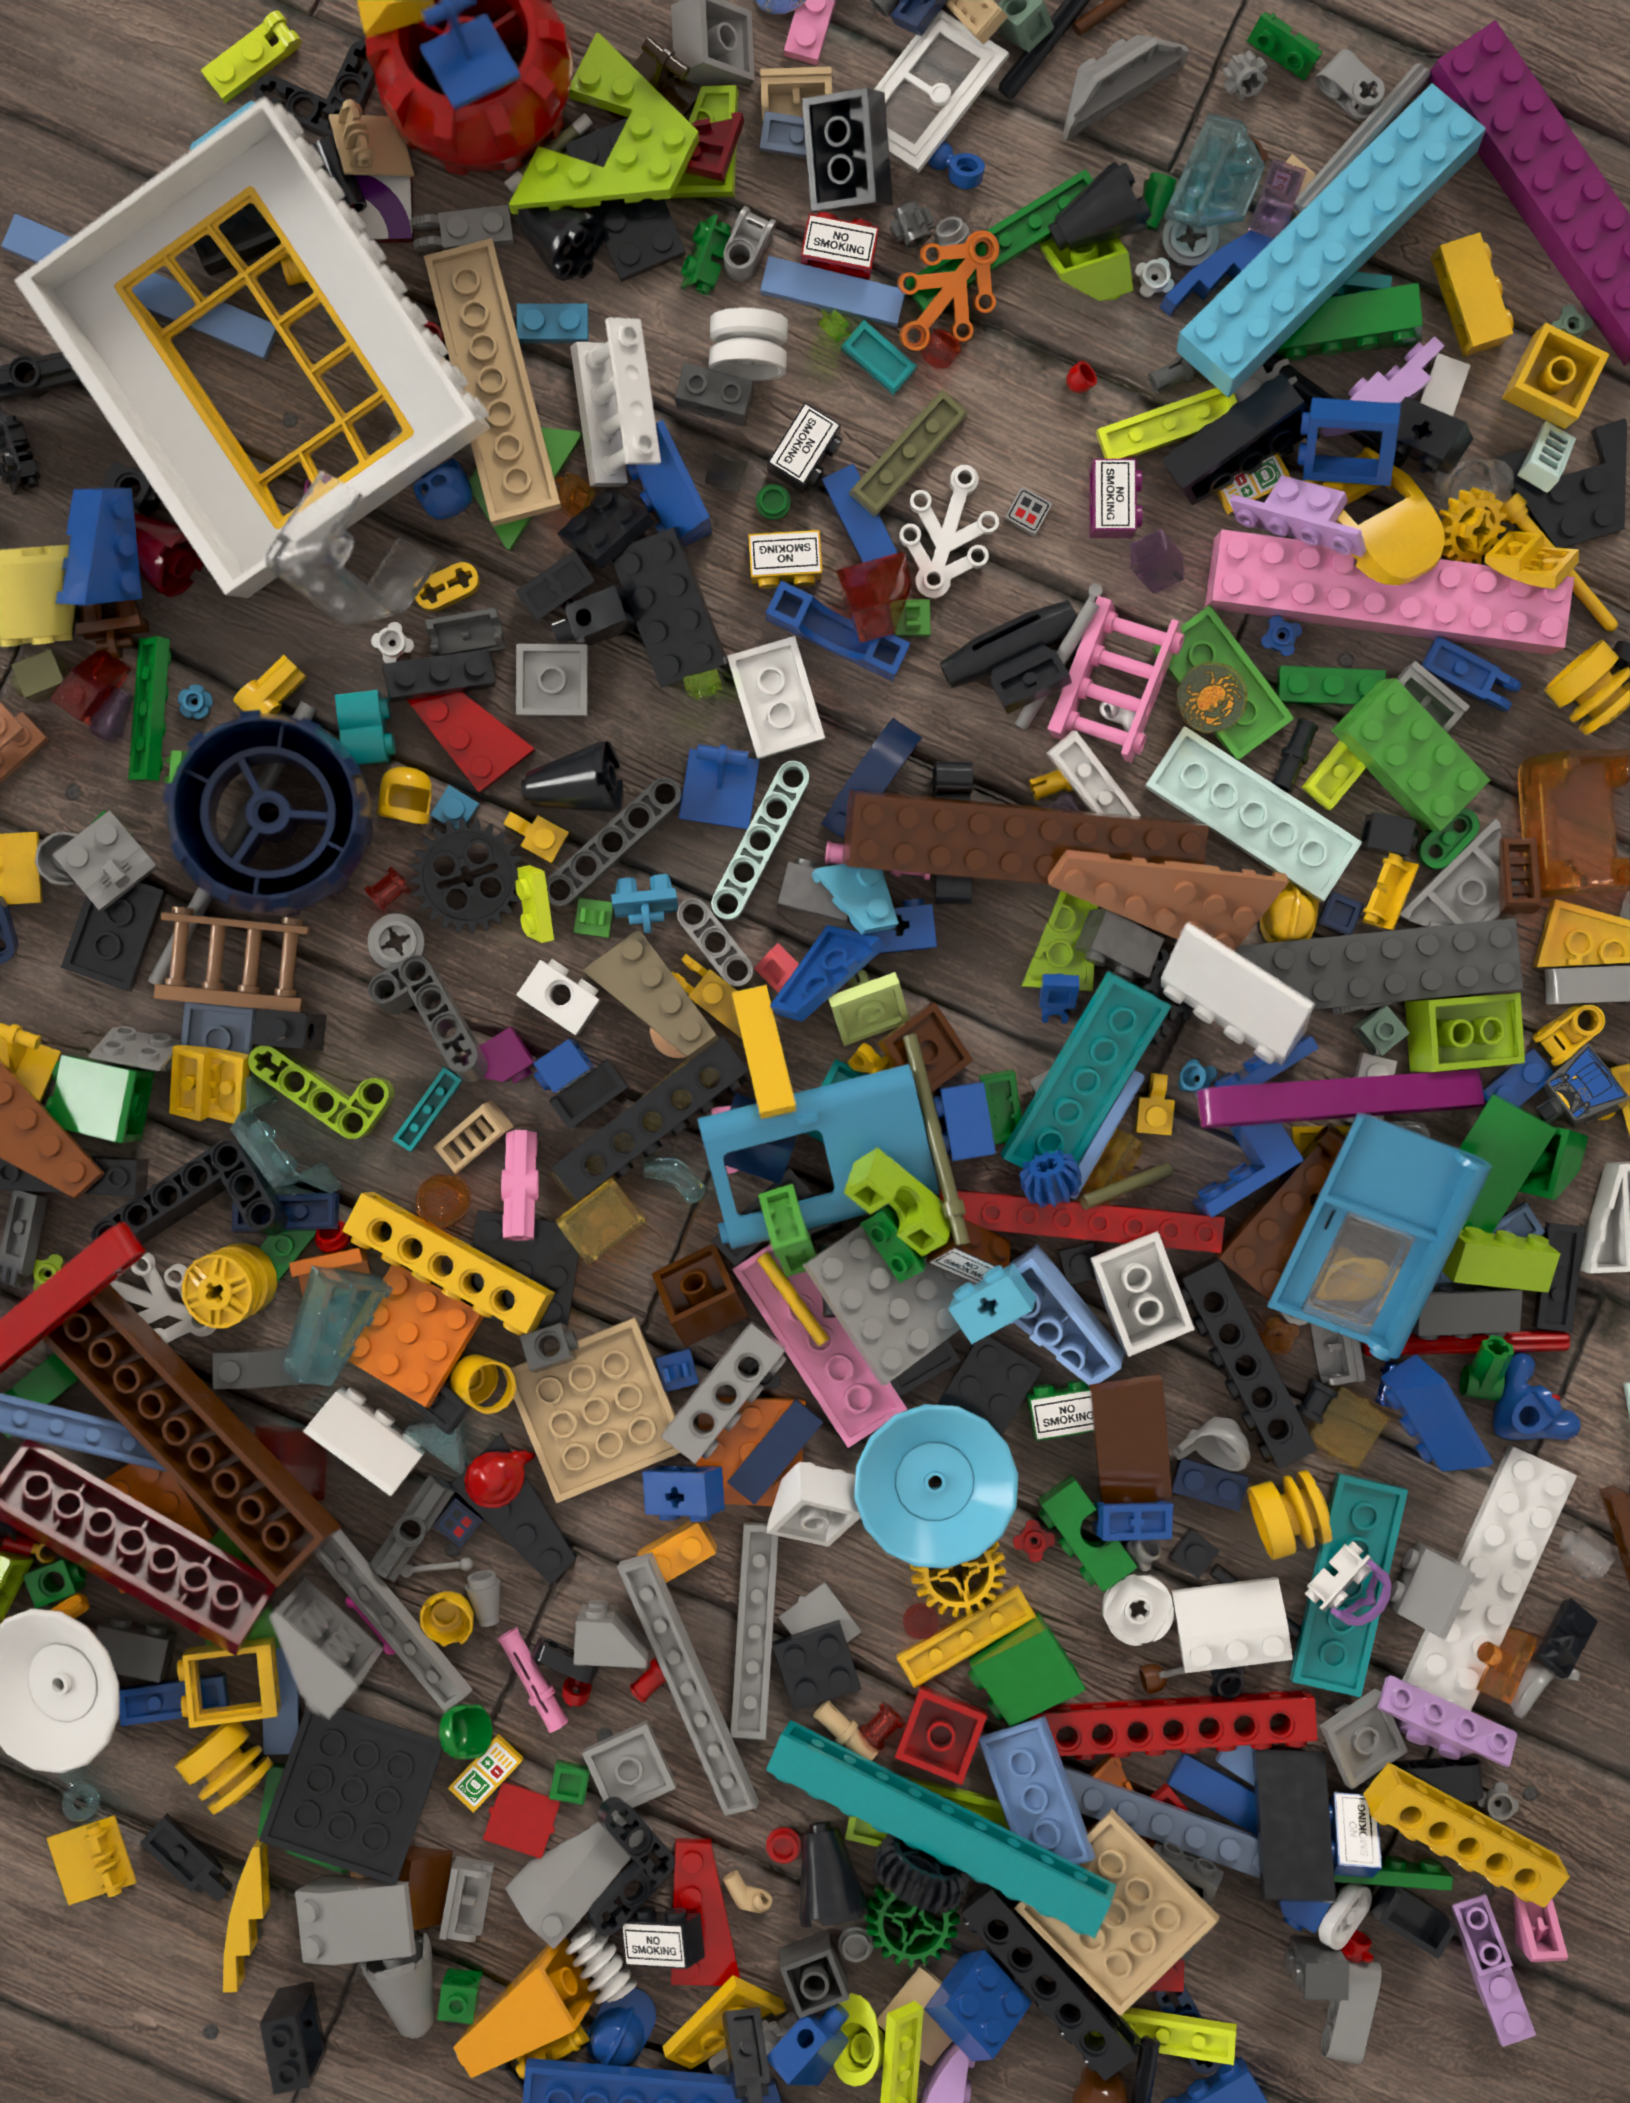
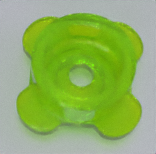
(834, 324)

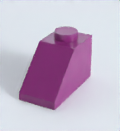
(506, 1057)

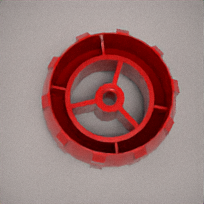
(498, 127)

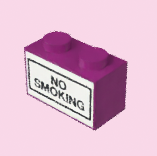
(1114, 498)

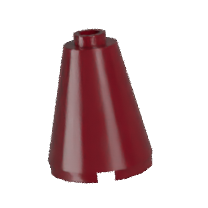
(165, 555)

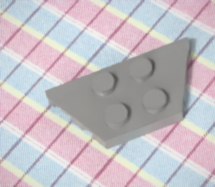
(1465, 888)

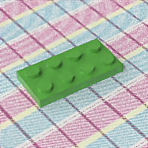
(1211, 641)

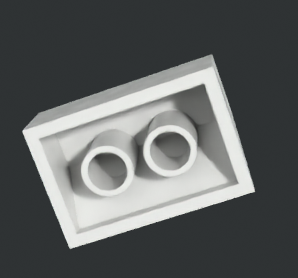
(365, 1439)
(1231, 1625)

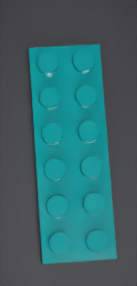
(1088, 1072)
(1327, 1649)

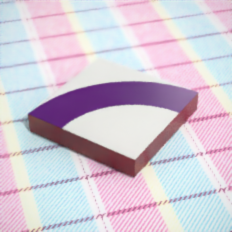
(387, 208)

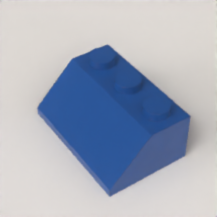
(672, 492)
(1434, 1417)

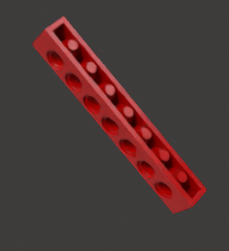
(1097, 1223)
(1260, 1706)

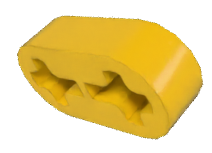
(451, 594)

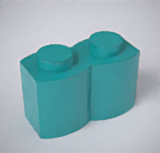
(363, 726)

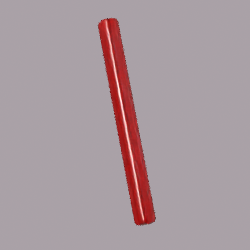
(1522, 1342)

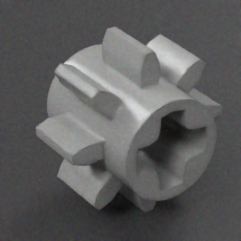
(1245, 75)

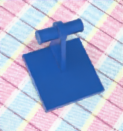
(467, 58)
(719, 786)

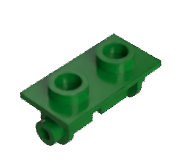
(1290, 51)
(709, 241)
(897, 1254)

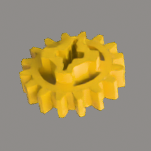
(1471, 525)

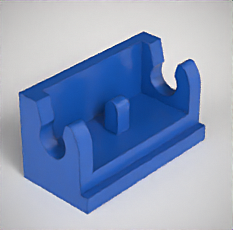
(1133, 1521)

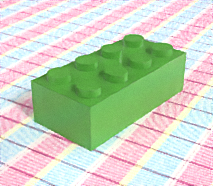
(1410, 755)

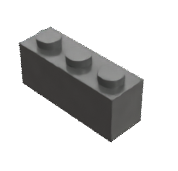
(1469, 1310)

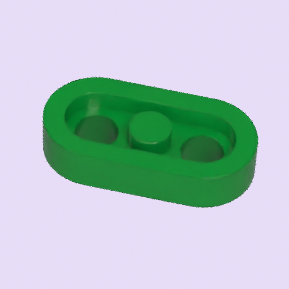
(1448, 841)

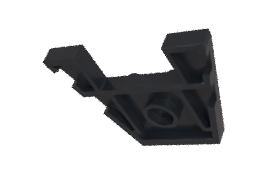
(1583, 502)

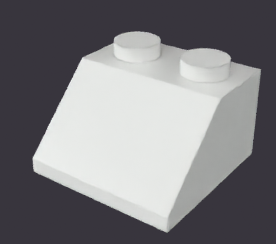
(814, 1504)

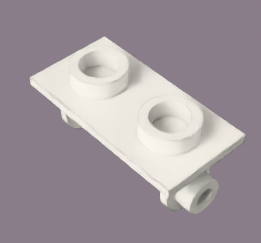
(1350, 1569)

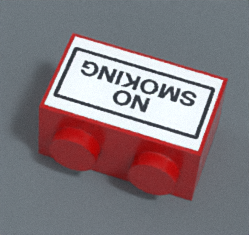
(840, 245)

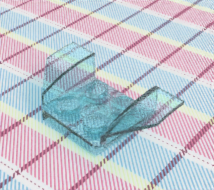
(259, 1143)

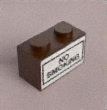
(973, 1259)

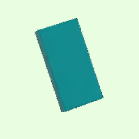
(878, 357)

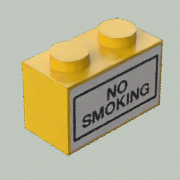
(785, 558)

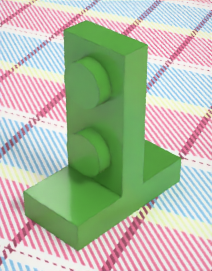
(787, 1229)

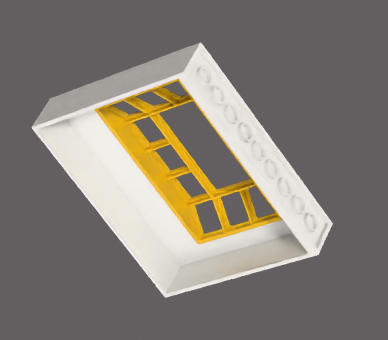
(155, 398)

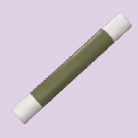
(571, 133)

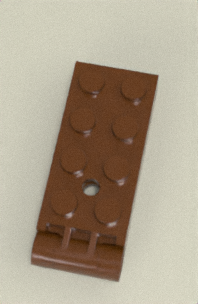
(1271, 1230)

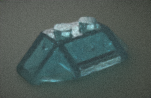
(1217, 176)

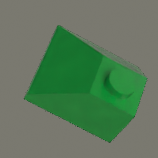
(1556, 1165)

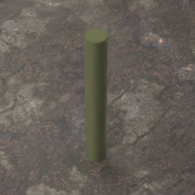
(1126, 1185)

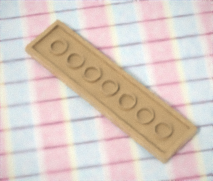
(487, 351)

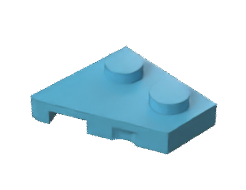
(860, 895)

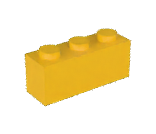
(1472, 294)

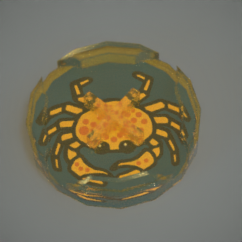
(1211, 697)

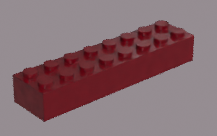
(132, 1546)

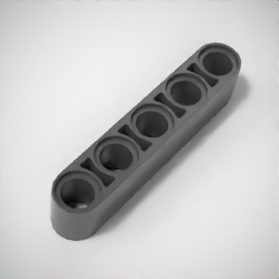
(621, 826)

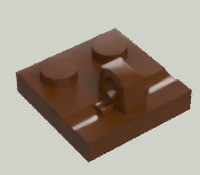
(939, 1045)

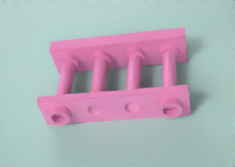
(1091, 654)

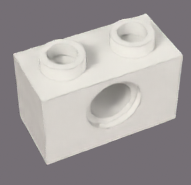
(539, 989)

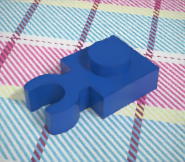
(1058, 995)

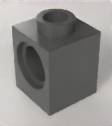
(534, 1347)

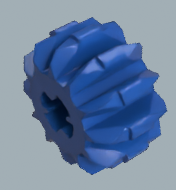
(1050, 1178)

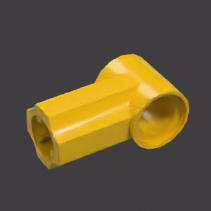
(271, 688)

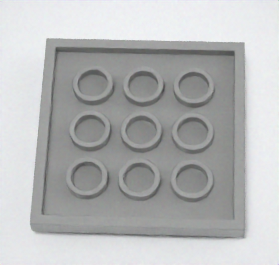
(884, 1318)

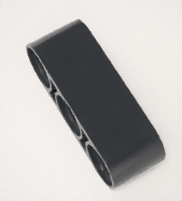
(1454, 1777)

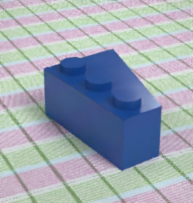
(102, 548)

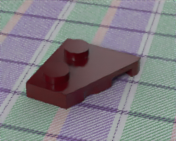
(715, 147)

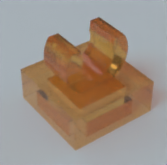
(574, 494)

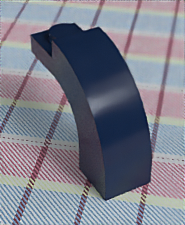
(875, 770)

